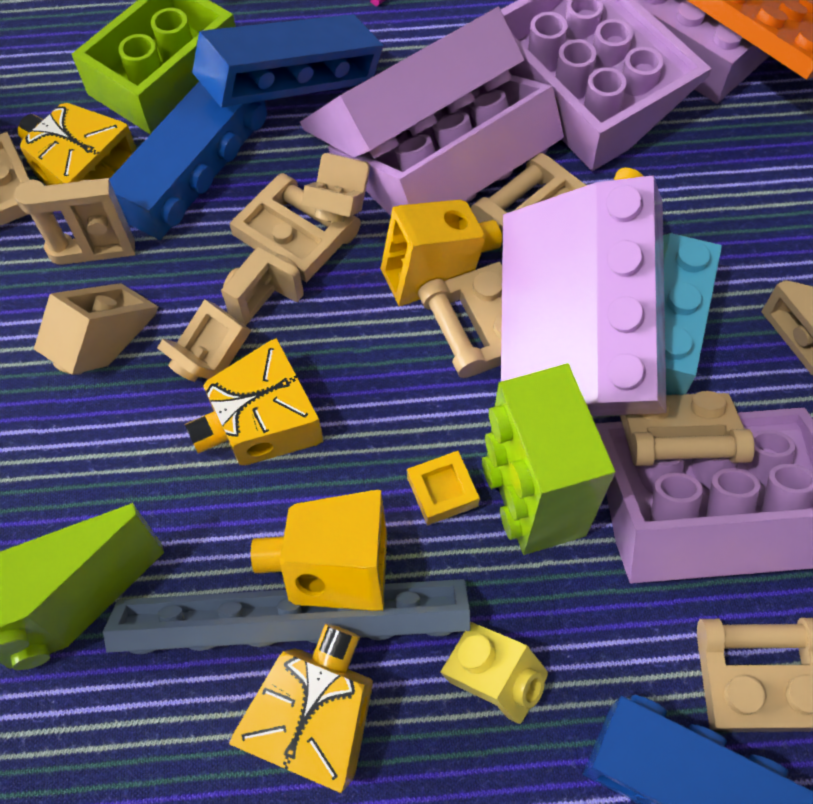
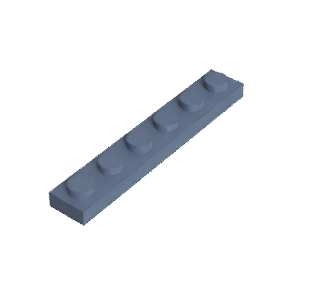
(269, 618)

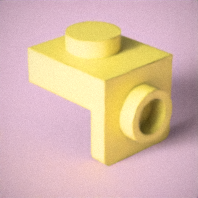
(497, 671)

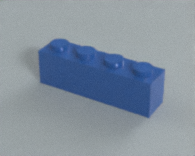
(285, 58)
(182, 159)
(666, 763)

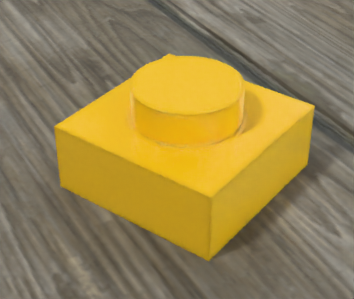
(442, 487)

